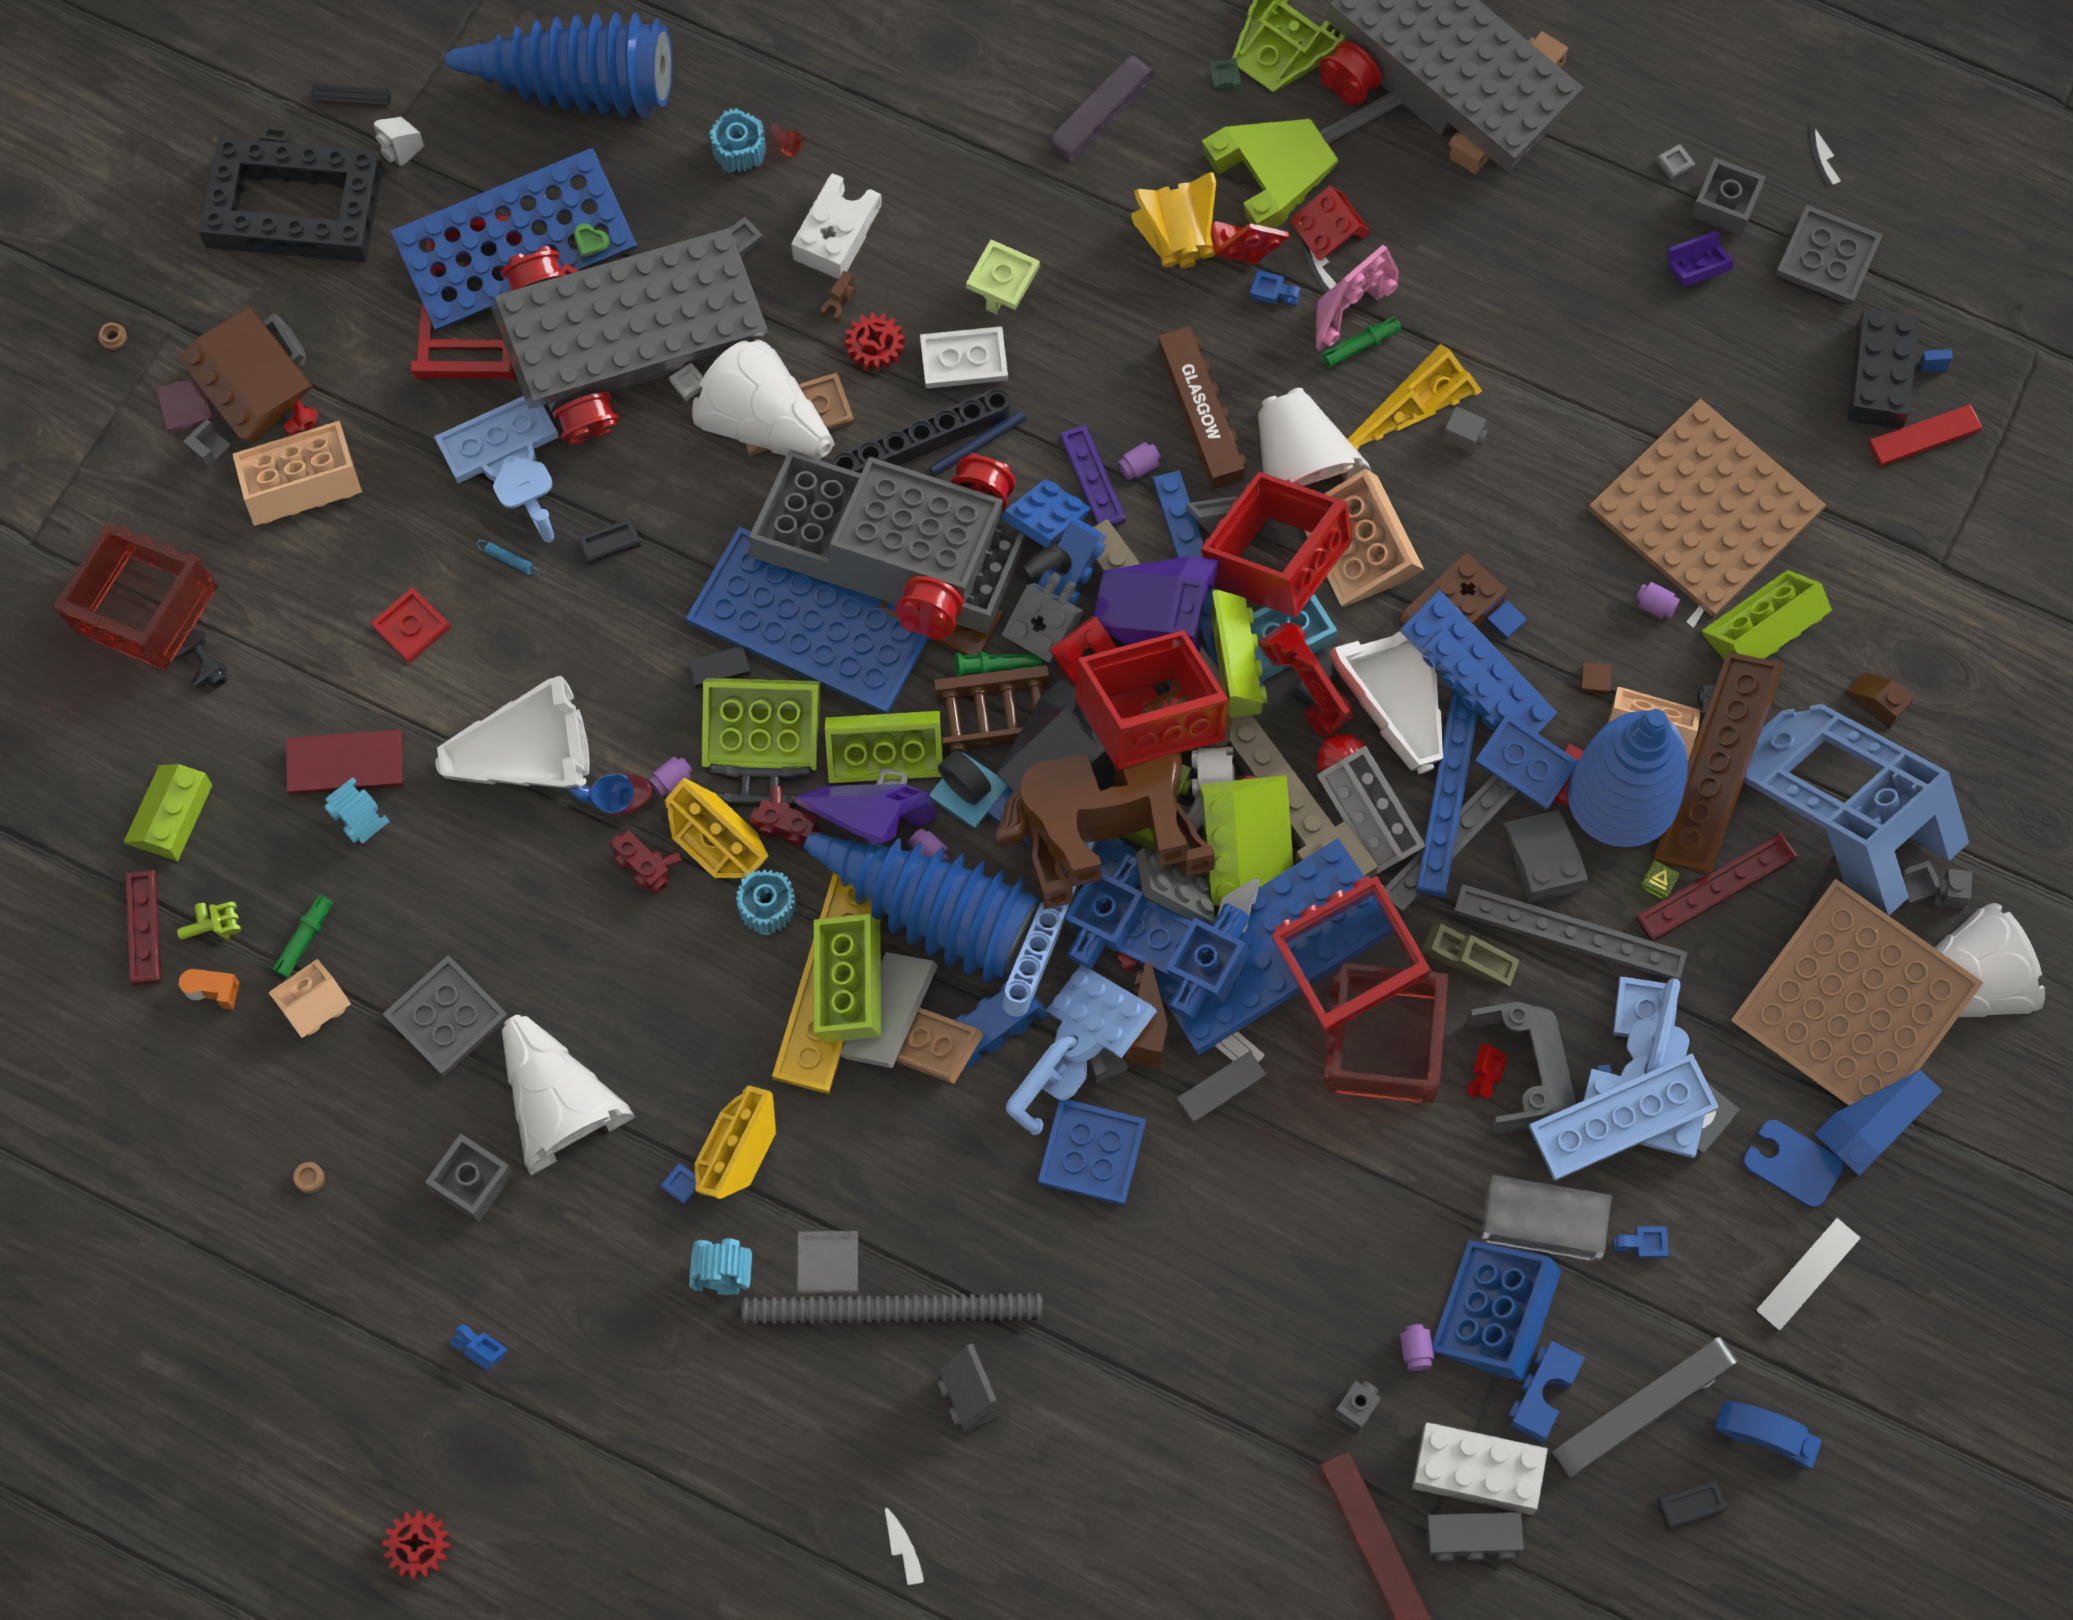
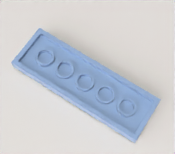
(1623, 1117)

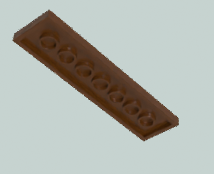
(1720, 761)

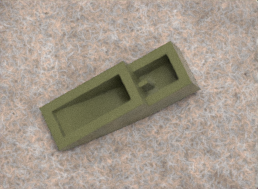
(1470, 955)

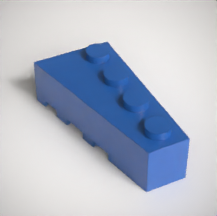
(997, 1024)

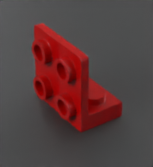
(1328, 222)
(1245, 243)

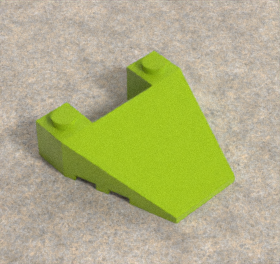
(1282, 44)
(1281, 156)

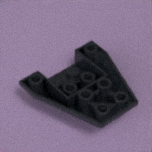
(1055, 732)

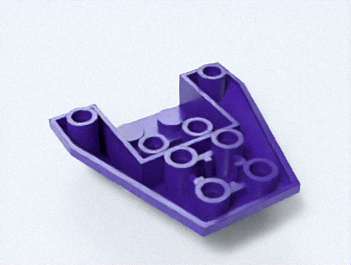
(1155, 598)
(870, 809)

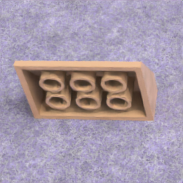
(296, 473)
(1380, 547)

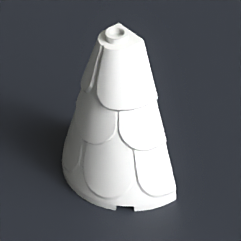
(759, 403)
(1397, 694)
(523, 743)
(2002, 957)
(553, 1094)

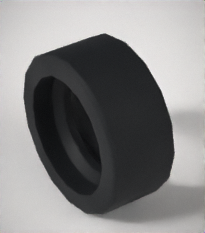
(964, 777)

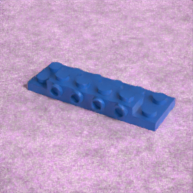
(1474, 666)

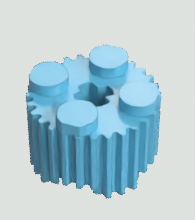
(738, 141)
(356, 811)
(766, 916)
(720, 1266)

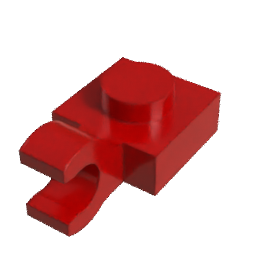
(1489, 1068)

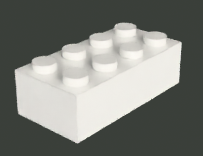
(1479, 1468)

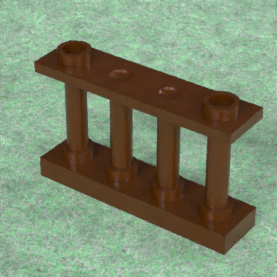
(978, 687)

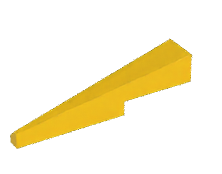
(1431, 386)

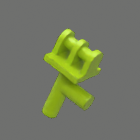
(217, 922)

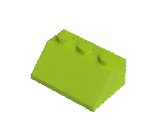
(169, 810)

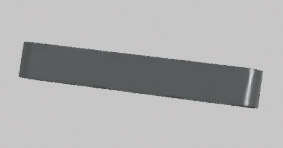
(1645, 1407)

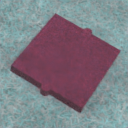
(183, 404)

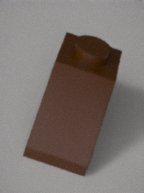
(1881, 697)

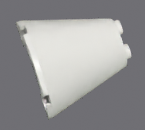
(1303, 442)

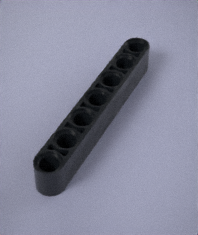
(931, 427)

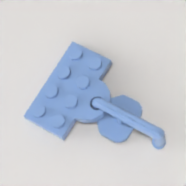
(503, 448)
(1093, 1017)
(1651, 1047)

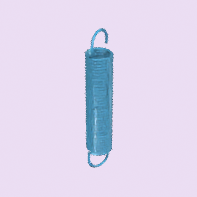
(508, 558)

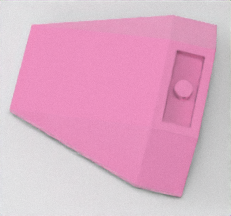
(1375, 275)

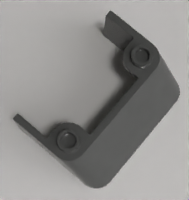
(1549, 1057)

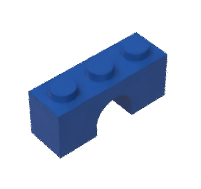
(1083, 546)
(1533, 1415)

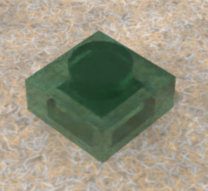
(1225, 74)

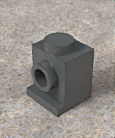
(1954, 890)
(1355, 1415)

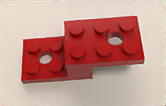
(1094, 636)

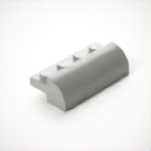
(1371, 808)

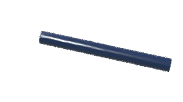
(977, 442)

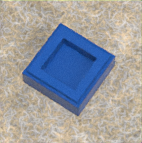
(1935, 360)
(1506, 620)
(680, 1184)

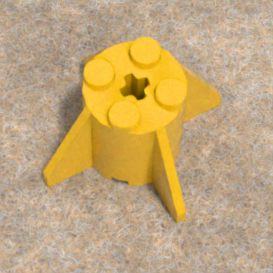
(1178, 221)

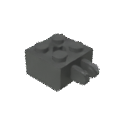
(1058, 615)

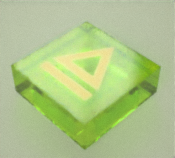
(1660, 880)

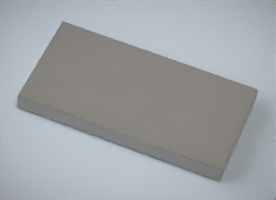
(902, 992)

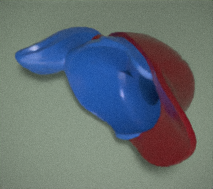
(616, 793)

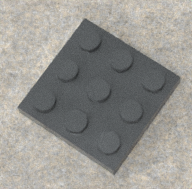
(1829, 255)
(445, 1015)

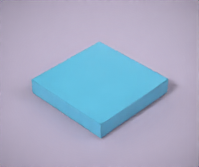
(969, 814)

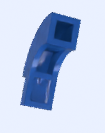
(1769, 1430)

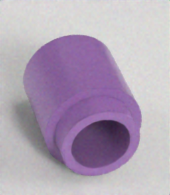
(1139, 461)
(1657, 600)
(669, 776)
(931, 843)
(1417, 1347)

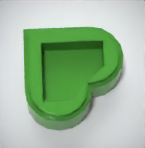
(590, 240)

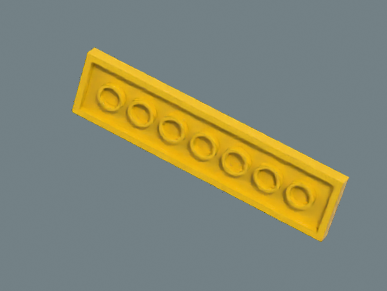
(803, 1056)

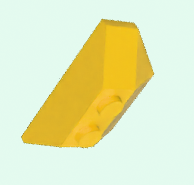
(713, 832)
(736, 1144)

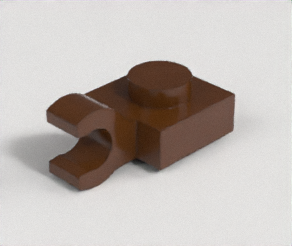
(841, 292)

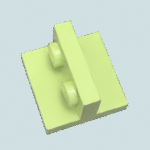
(1002, 276)

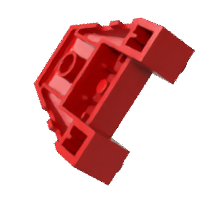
(1288, 648)

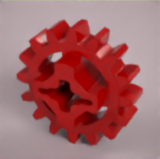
(868, 350)
(417, 1531)

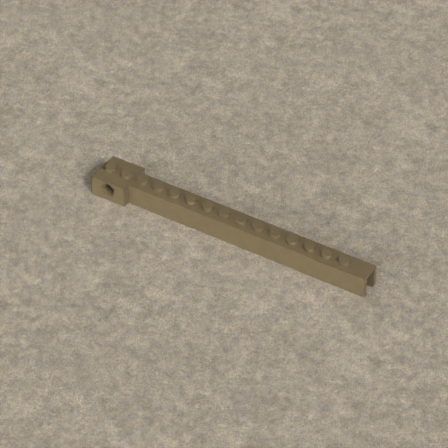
(1256, 752)

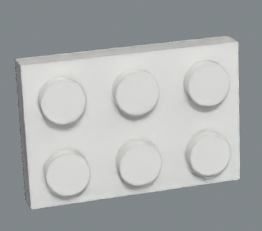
(964, 357)

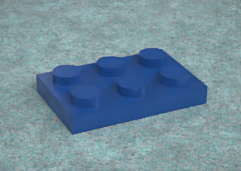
(1045, 513)
(1526, 761)

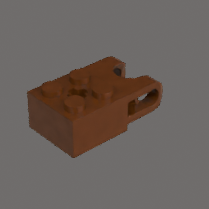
(1468, 578)

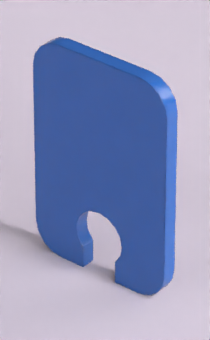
(1800, 1166)

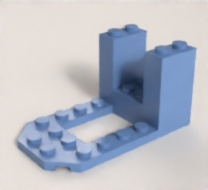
(1899, 803)

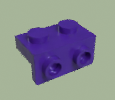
(1698, 259)

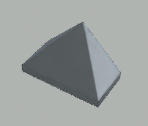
(1210, 512)

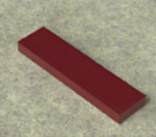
(143, 927)

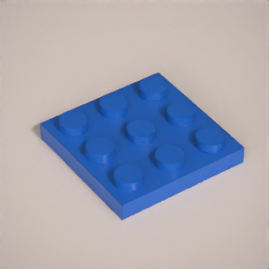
(1092, 1151)

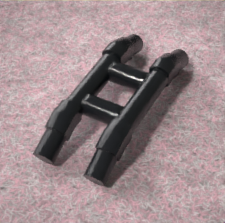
(746, 775)

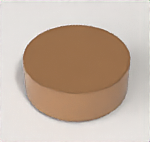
(308, 1177)

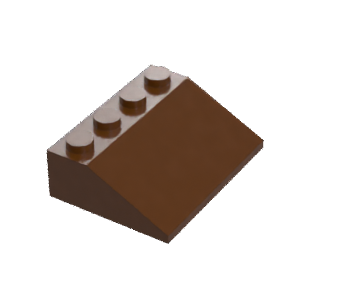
(245, 374)

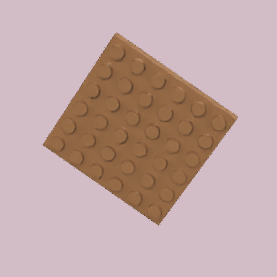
(1706, 507)
(1855, 998)

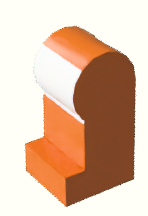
(212, 985)

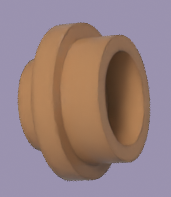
(109, 330)

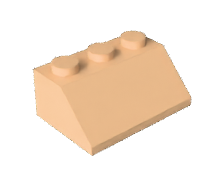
(1683, 717)

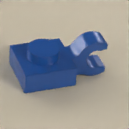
(1270, 287)
(1648, 1241)
(480, 1349)

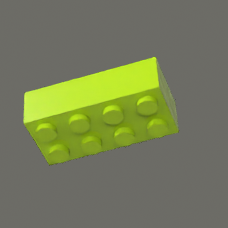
(847, 978)

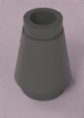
(1045, 560)

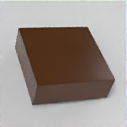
(1596, 678)

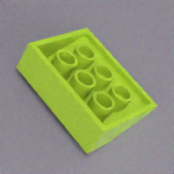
(760, 723)
(1248, 831)

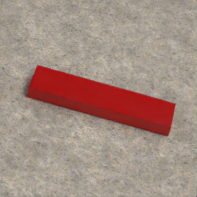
(1925, 435)

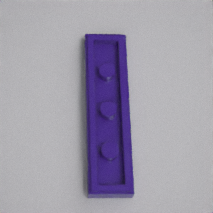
(1092, 476)

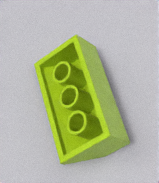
(1769, 617)
(1236, 654)
(894, 741)

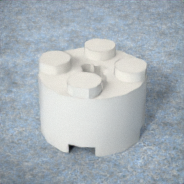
(1212, 766)

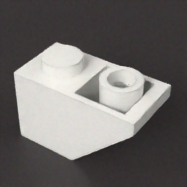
(398, 140)

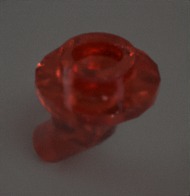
(789, 142)

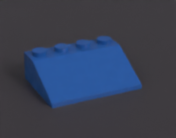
(1496, 1309)

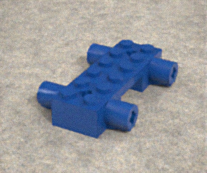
(1159, 937)

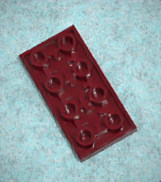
(329, 761)

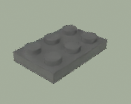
(1171, 889)

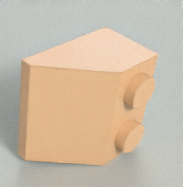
(310, 998)

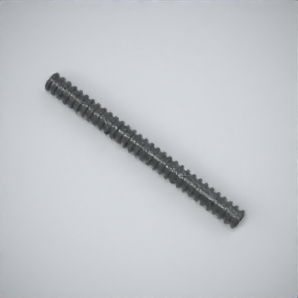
(891, 1308)

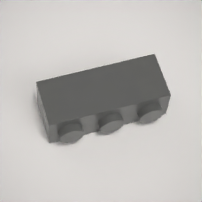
(1474, 1536)

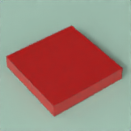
(410, 625)

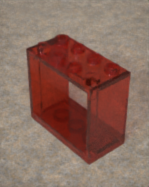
(174, 616)
(1363, 978)

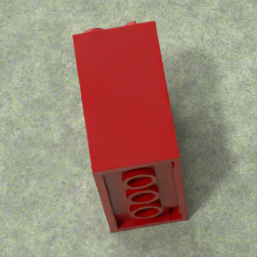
(1296, 506)
(1160, 731)
(1337, 904)

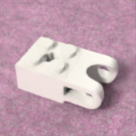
(834, 228)

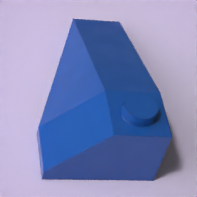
(1872, 1124)

